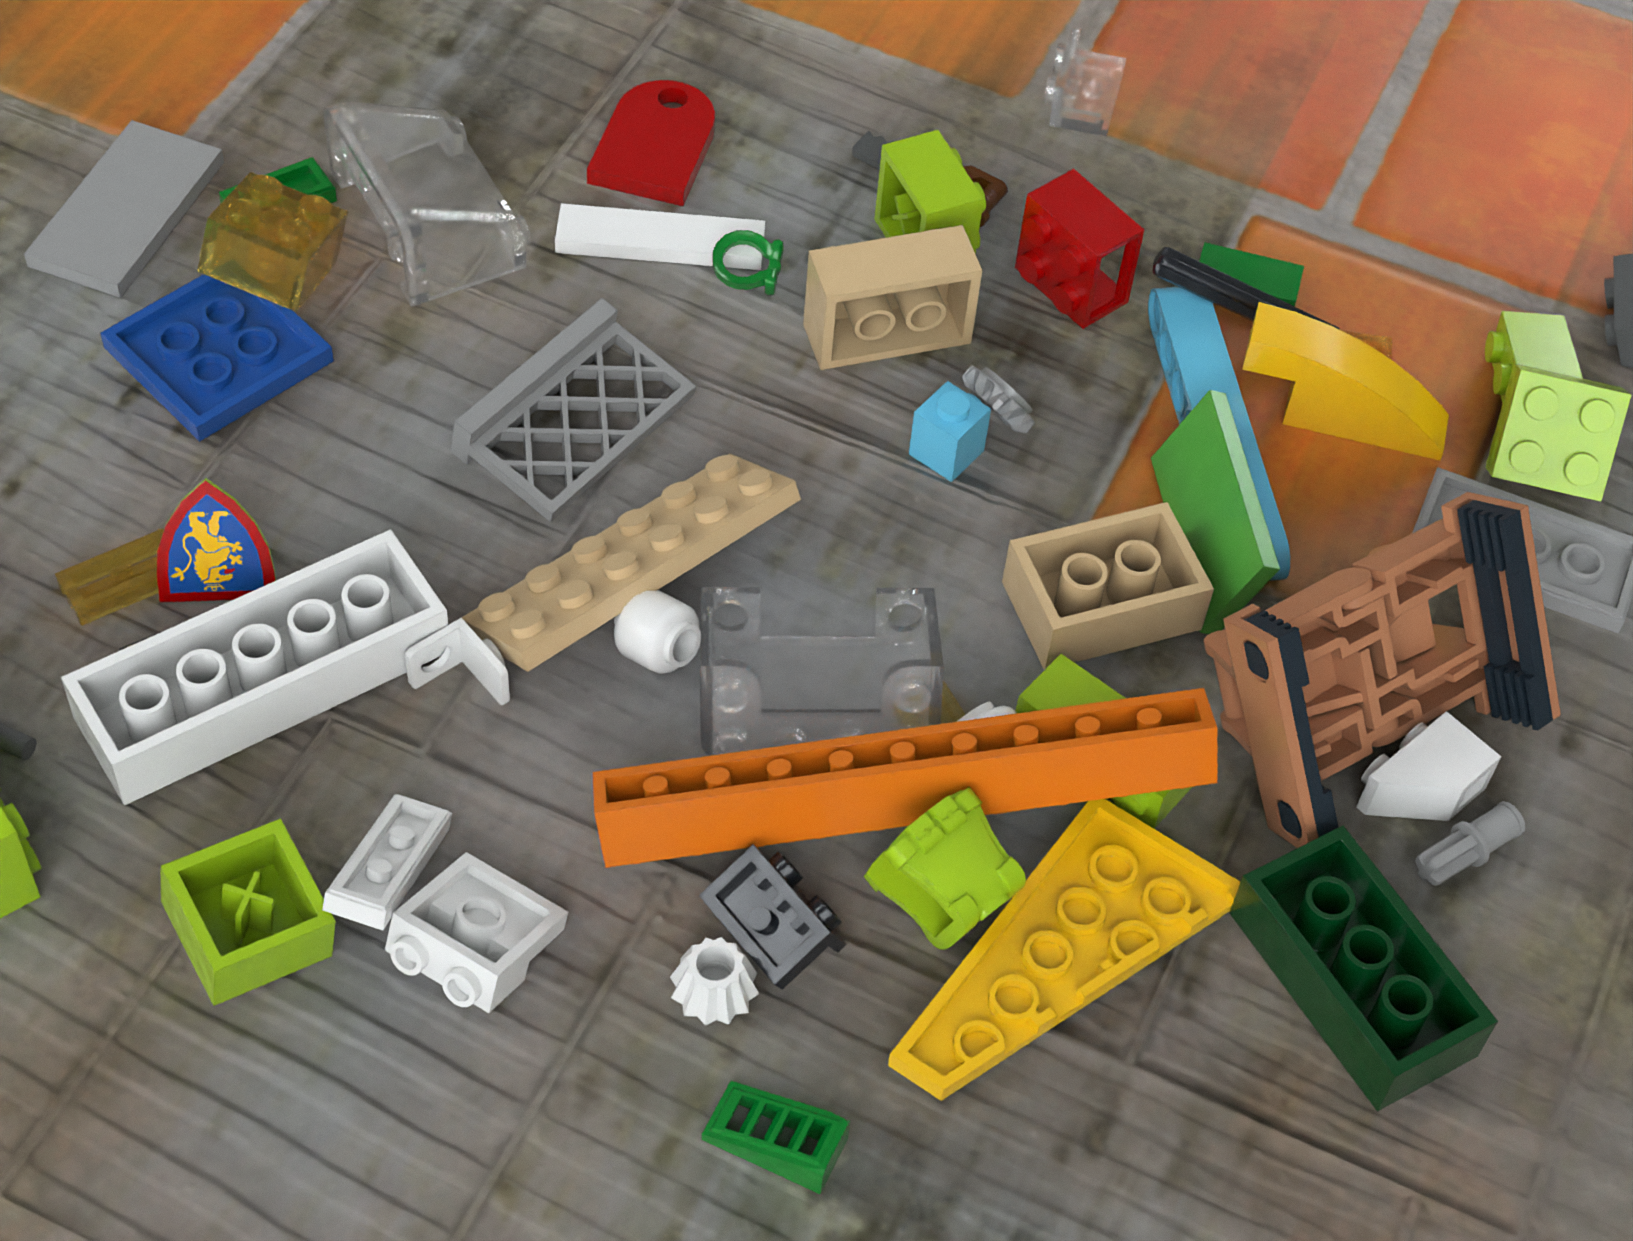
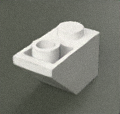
(1431, 774)

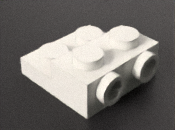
(473, 932)

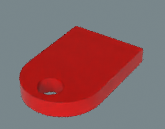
(655, 147)

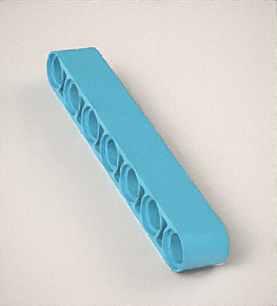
(1198, 361)

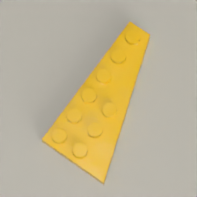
(1081, 925)

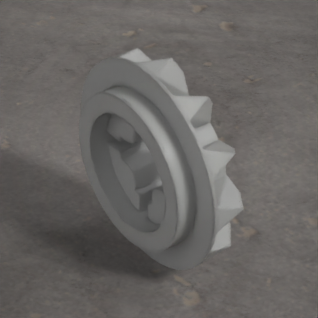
(1000, 397)

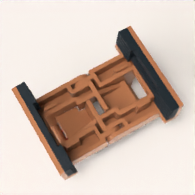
(1365, 665)

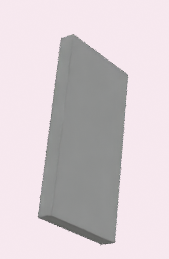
(124, 208)
(1580, 563)

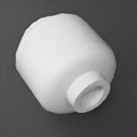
(657, 632)

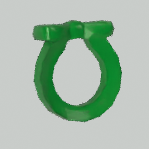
(767, 277)

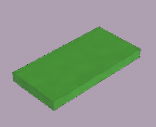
(1217, 506)

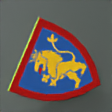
(211, 549)

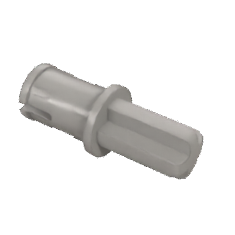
(1470, 843)

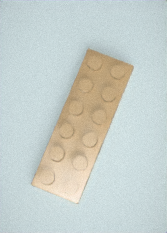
(633, 556)

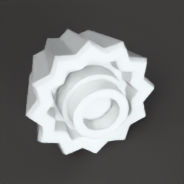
(714, 981)

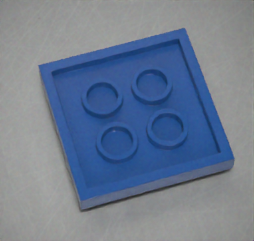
(215, 352)

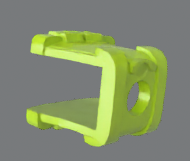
(947, 869)

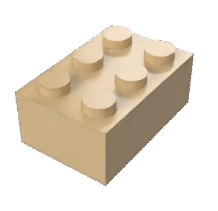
(891, 296)
(1106, 584)

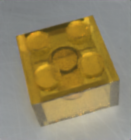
(272, 241)

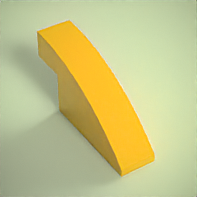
(1344, 385)

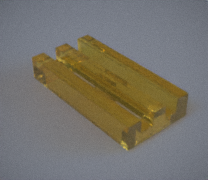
(124, 585)

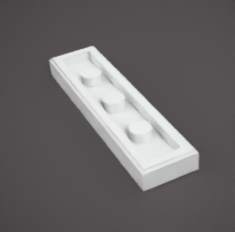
(652, 236)

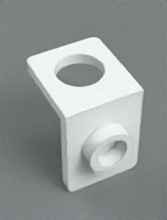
(461, 646)

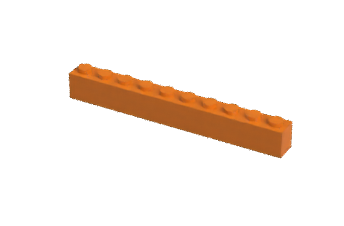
(901, 774)

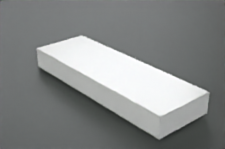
(387, 862)

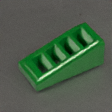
(790, 1163)

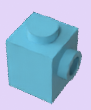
(949, 431)

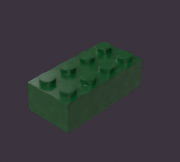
(1361, 967)

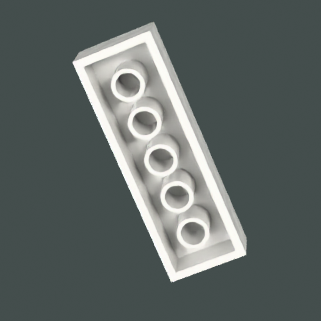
(254, 666)

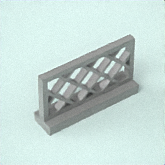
(532, 389)

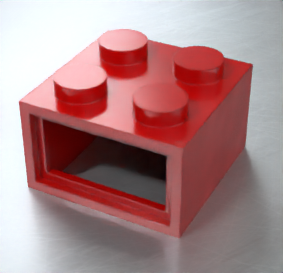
(1062, 243)

